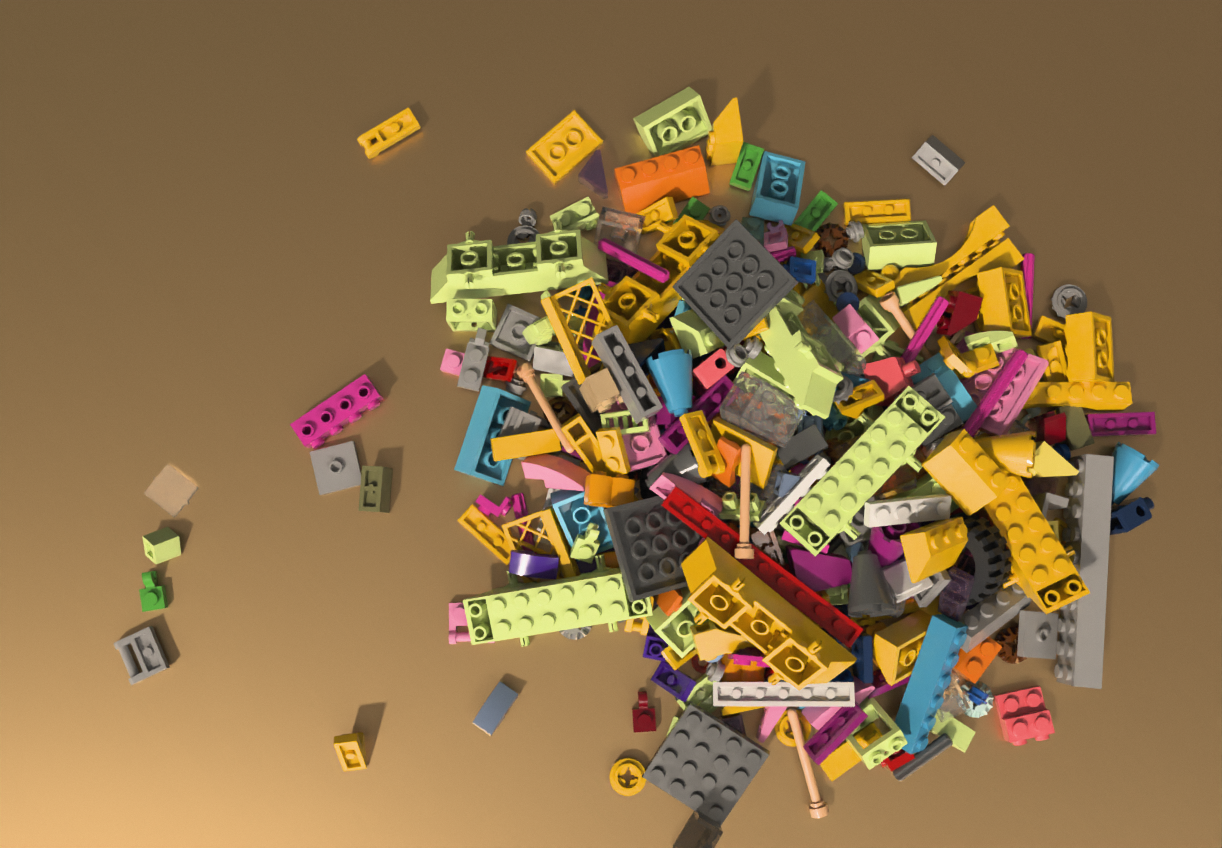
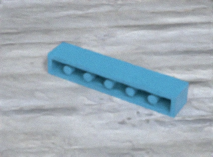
(929, 680)

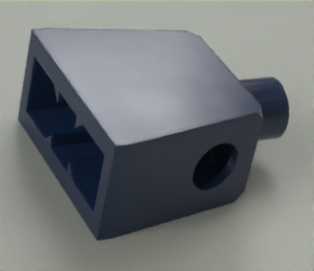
(1130, 514)

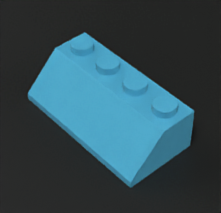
(486, 422)

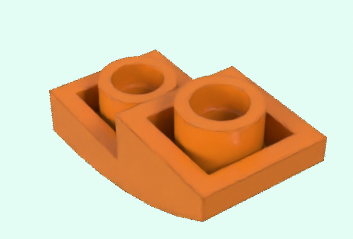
(731, 456)
(669, 601)

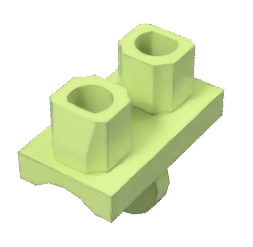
(731, 507)

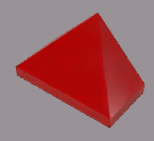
(500, 368)

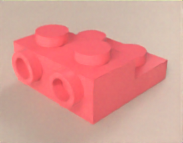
(1023, 715)

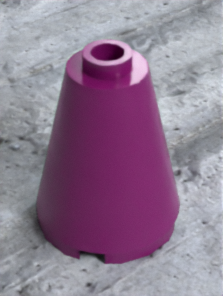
(886, 541)

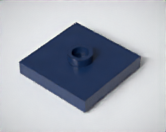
(863, 652)

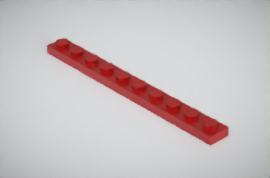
(764, 568)

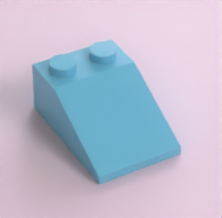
(777, 188)
(961, 399)
(576, 516)

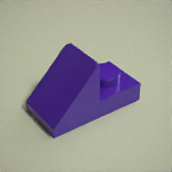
(673, 681)

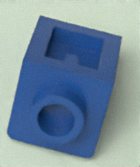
(801, 269)

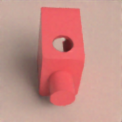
(706, 371)
(891, 376)

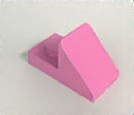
(855, 328)

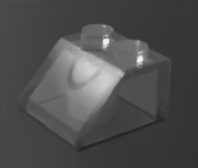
(620, 228)

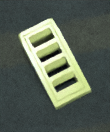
(913, 290)
(624, 414)

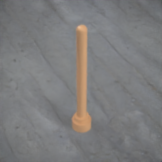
(891, 303)
(527, 374)
(744, 549)
(817, 807)

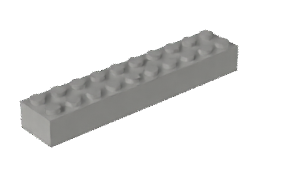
(1088, 532)

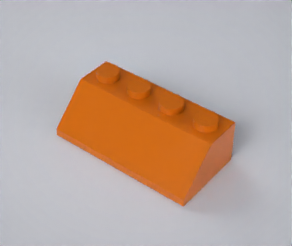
(668, 175)

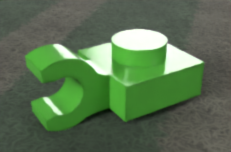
(153, 596)

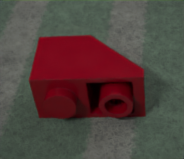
(960, 312)
(1049, 427)

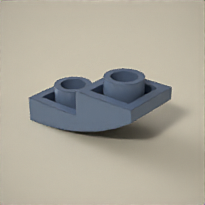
(495, 708)

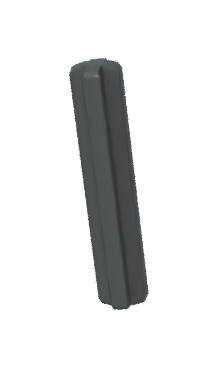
(921, 758)

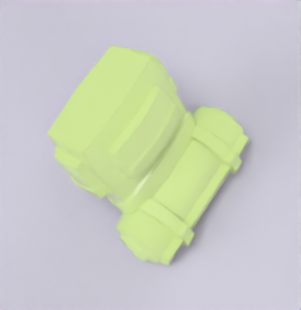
(542, 330)

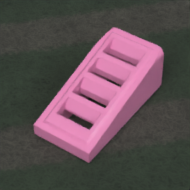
(769, 719)

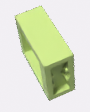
(464, 312)
(890, 742)

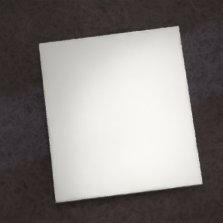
(900, 581)

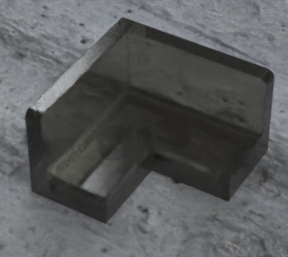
(699, 832)

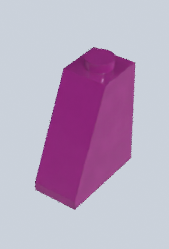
(818, 571)

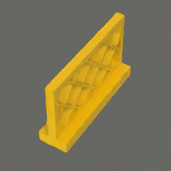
(565, 333)
(555, 535)

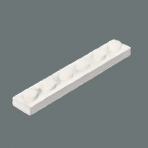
(783, 694)

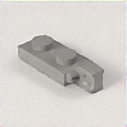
(474, 362)

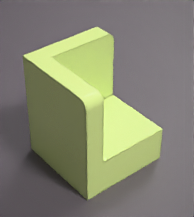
(161, 545)

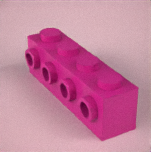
(337, 411)

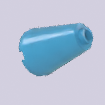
(673, 379)
(1129, 471)

